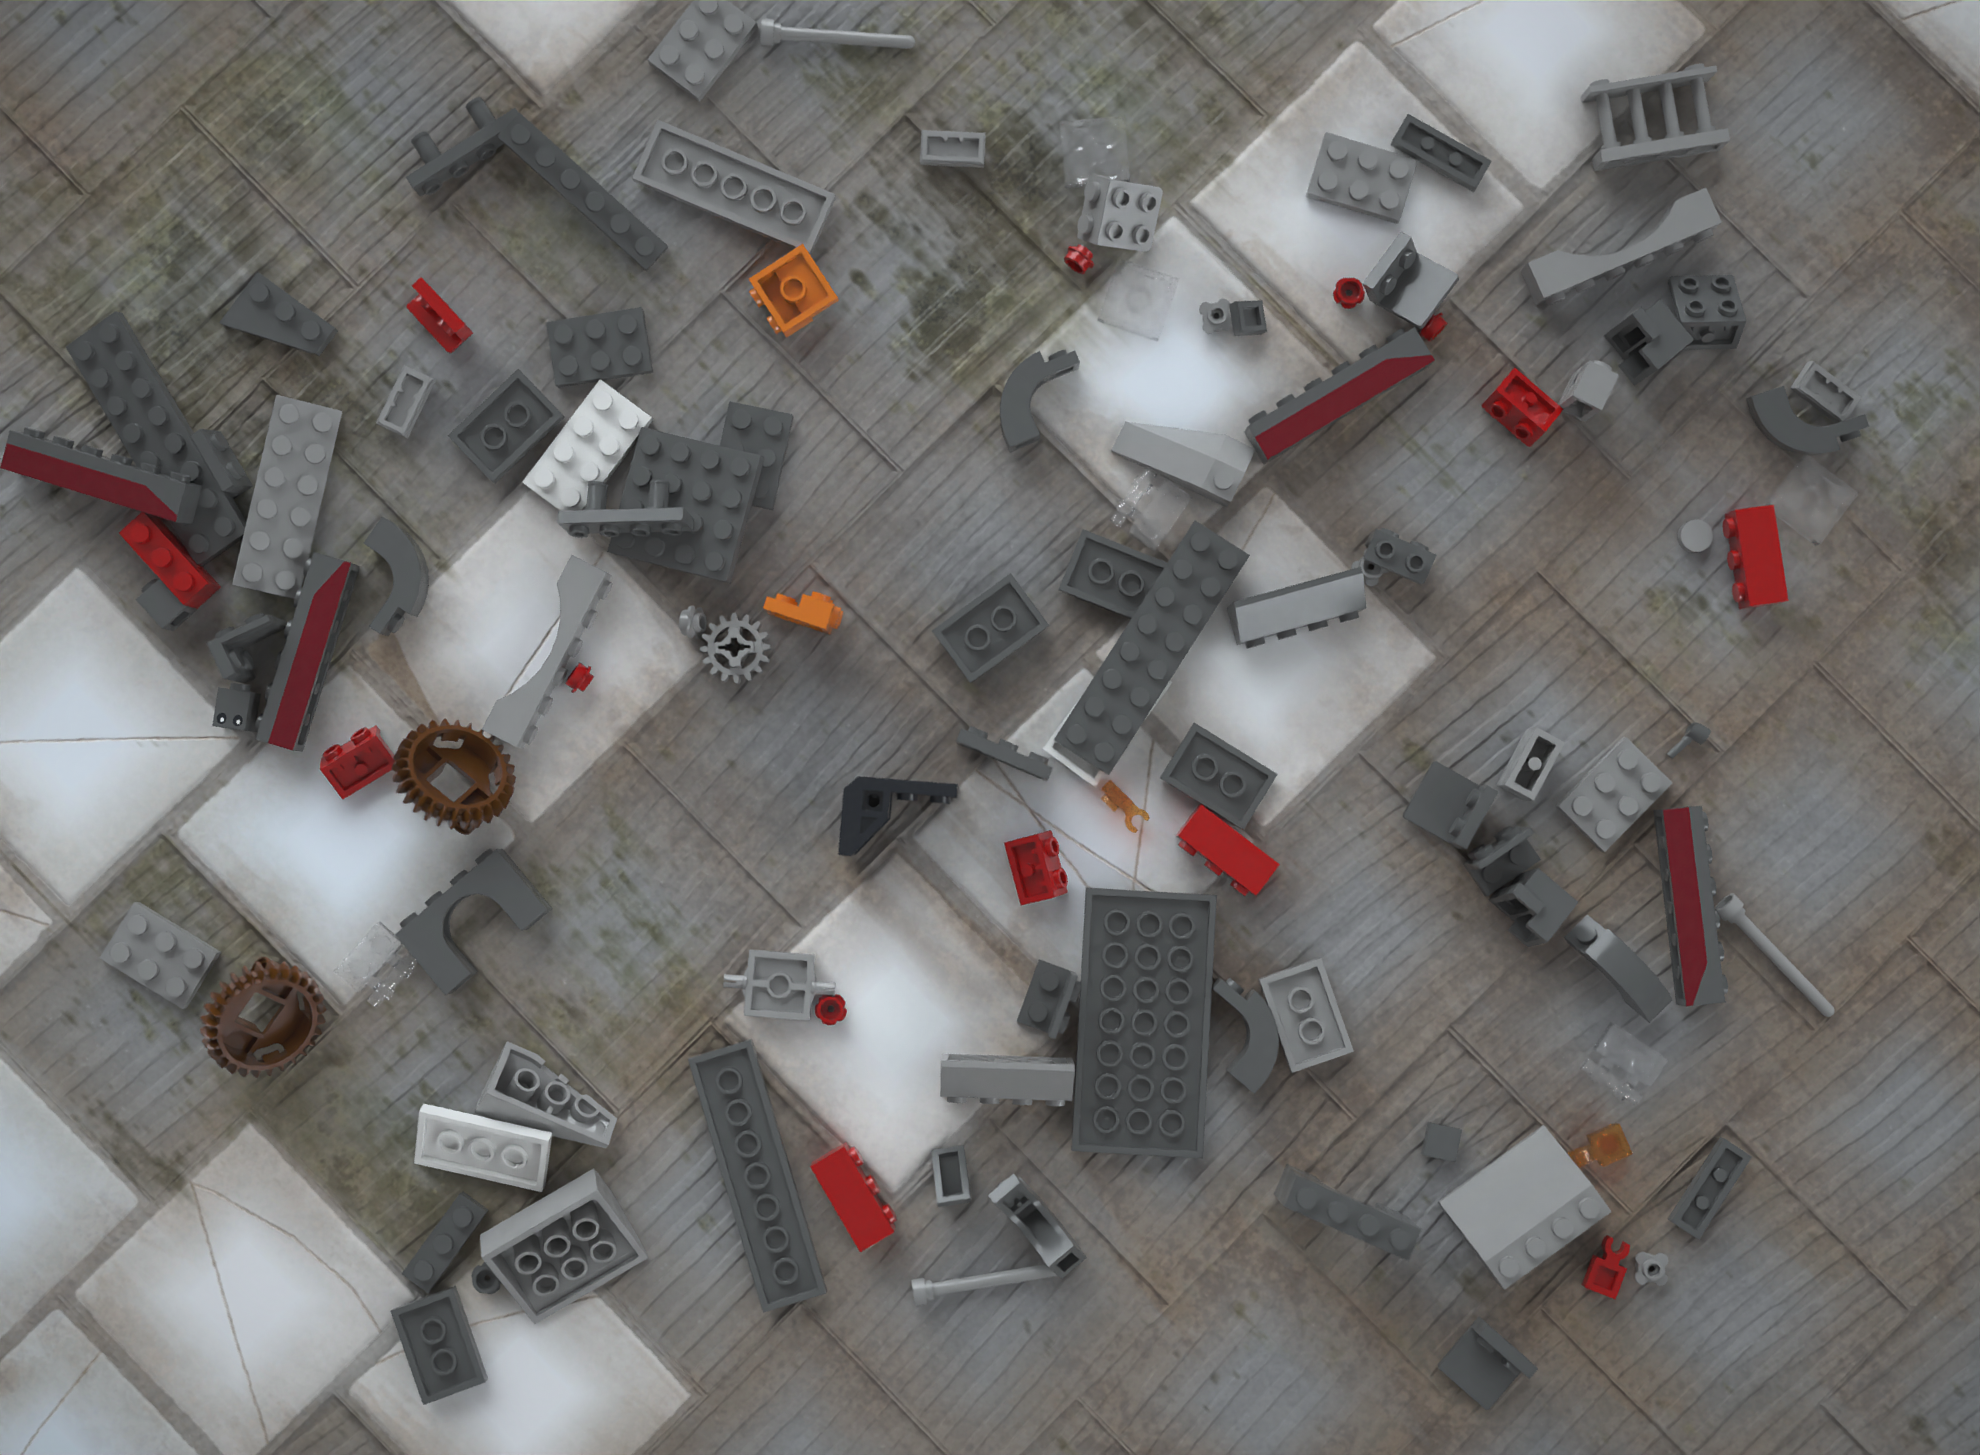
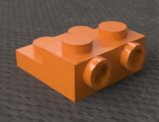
(792, 291)
(813, 611)

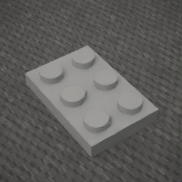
(702, 45)
(1361, 177)
(1614, 794)
(160, 955)
(1306, 1015)

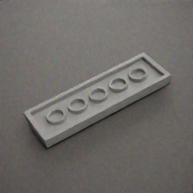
(733, 187)
(287, 497)

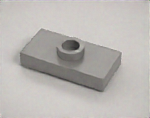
(952, 148)
(1825, 392)
(405, 401)

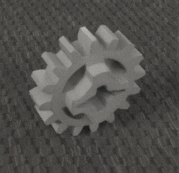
(735, 633)

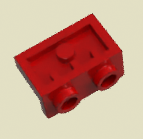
(438, 317)
(1522, 407)
(357, 761)
(1036, 867)

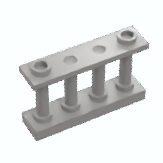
(1675, 142)

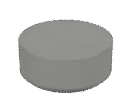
(1695, 536)

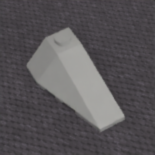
(1194, 459)
(533, 1096)

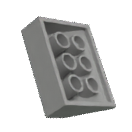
(1524, 1207)
(562, 1246)

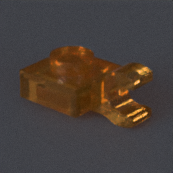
(1115, 799)
(1605, 1145)

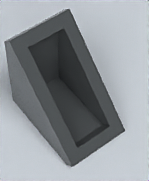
(951, 1176)

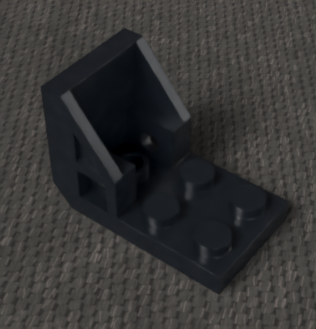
(863, 822)

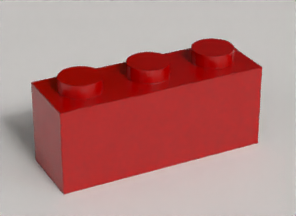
(1755, 557)
(169, 560)
(1226, 851)
(854, 1196)

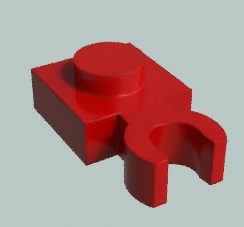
(1605, 1273)

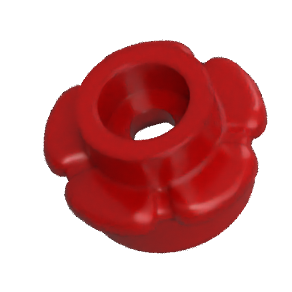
(1079, 258)
(1354, 286)
(1433, 327)
(579, 678)
(827, 1017)

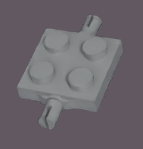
(779, 984)

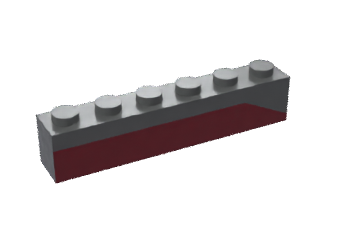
(1339, 395)
(100, 476)
(307, 652)
(1690, 906)

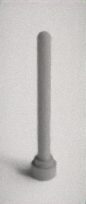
(774, 33)
(1732, 909)
(926, 1290)

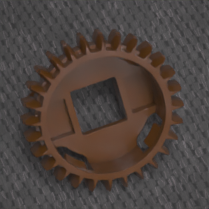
(421, 762)
(235, 1039)

